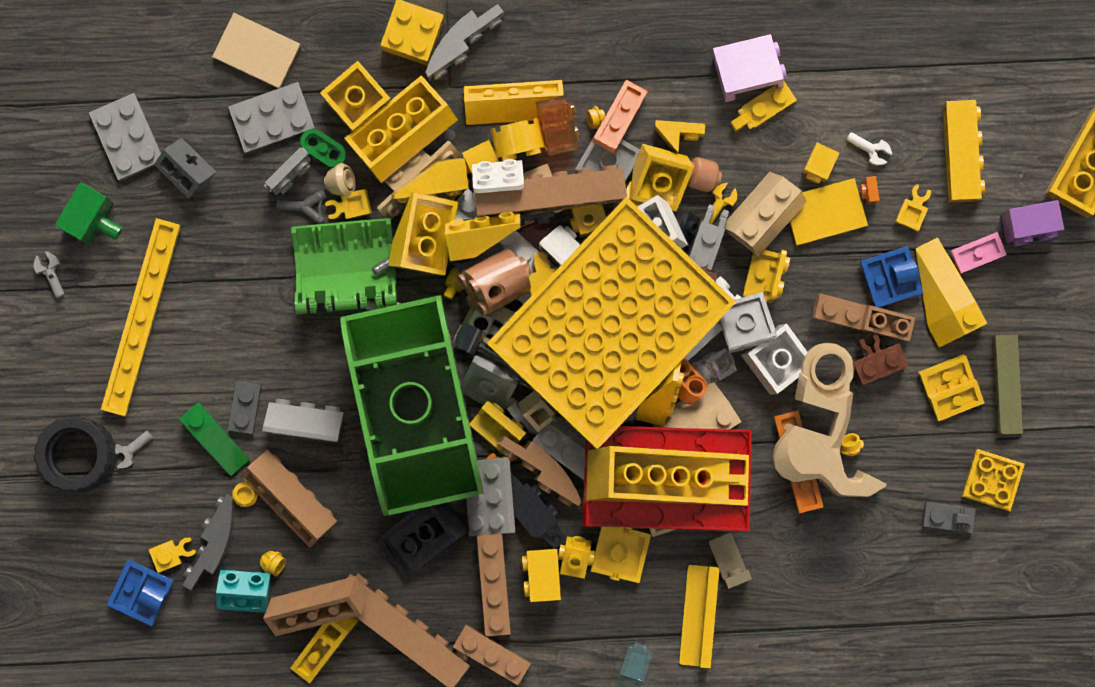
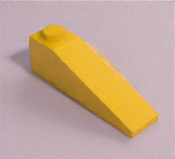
(947, 300)

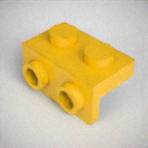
(492, 424)

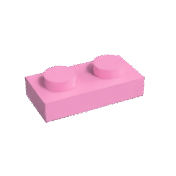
(978, 253)

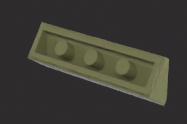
(1007, 384)

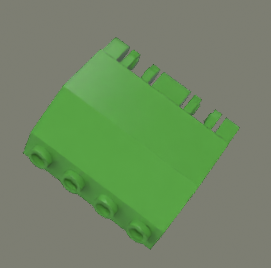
(337, 265)

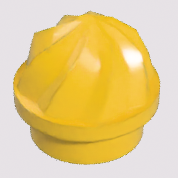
(272, 562)

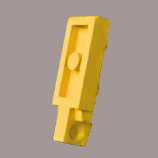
(764, 107)

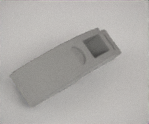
(453, 45)

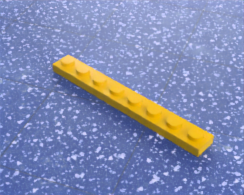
(141, 317)

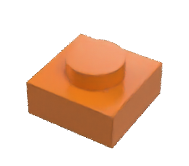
(869, 190)

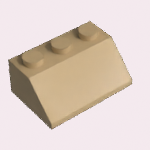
(765, 213)
(709, 412)

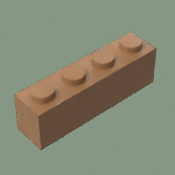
(288, 498)
(493, 585)
(315, 606)

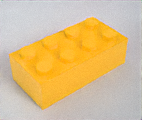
(401, 129)
(1076, 175)

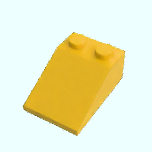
(421, 235)

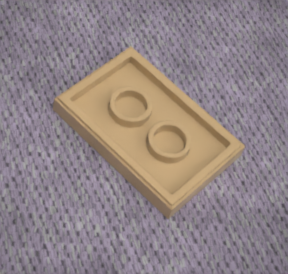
(256, 50)

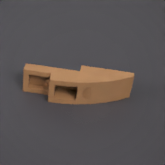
(863, 317)
(549, 474)

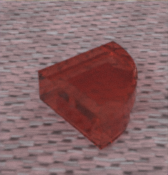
(535, 234)

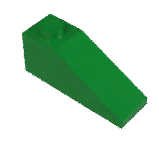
(214, 438)

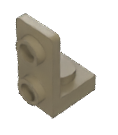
(729, 561)

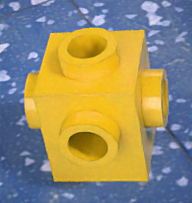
(575, 556)

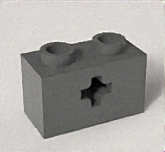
(185, 168)

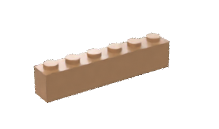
(556, 192)
(412, 637)

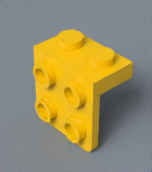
(765, 274)

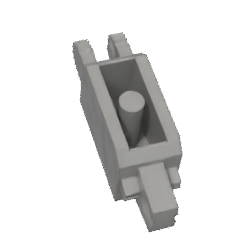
(708, 239)

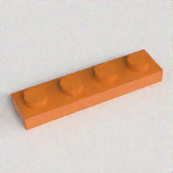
(805, 492)

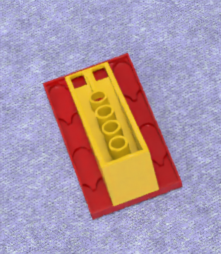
(669, 479)

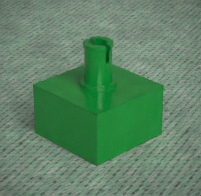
(87, 215)

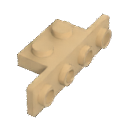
(391, 207)

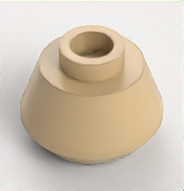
(340, 180)

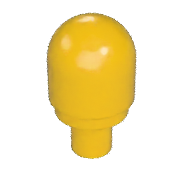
(452, 284)

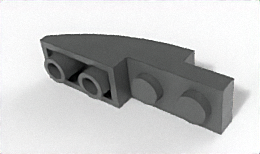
(218, 534)

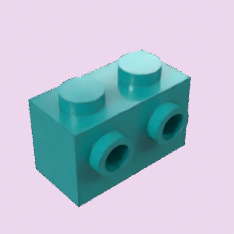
(243, 591)

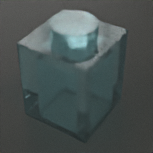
(636, 661)

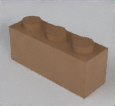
(492, 654)

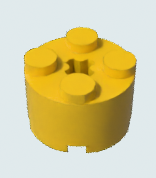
(517, 138)

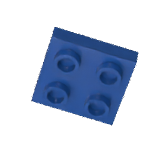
(891, 277)
(140, 592)

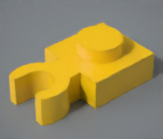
(353, 206)
(912, 212)
(168, 555)

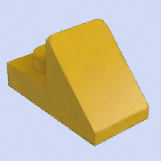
(671, 131)

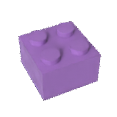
(1032, 222)

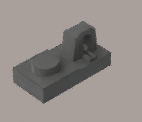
(948, 517)

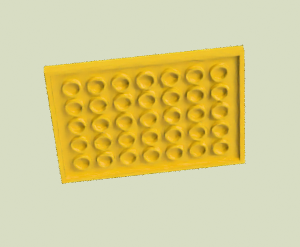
(611, 323)

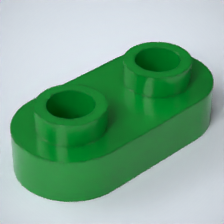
(323, 148)

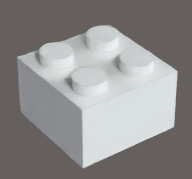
(777, 361)

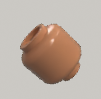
(704, 175)

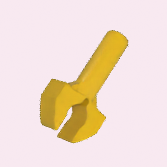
(719, 203)

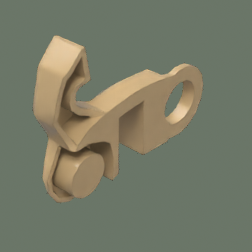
(812, 455)

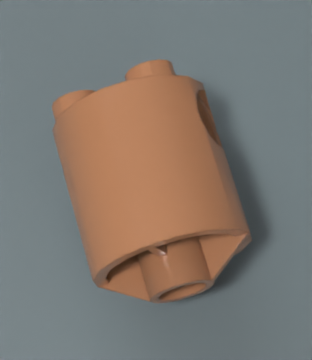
(496, 281)

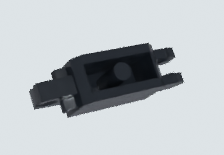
(534, 514)

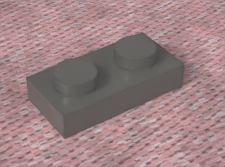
(244, 407)

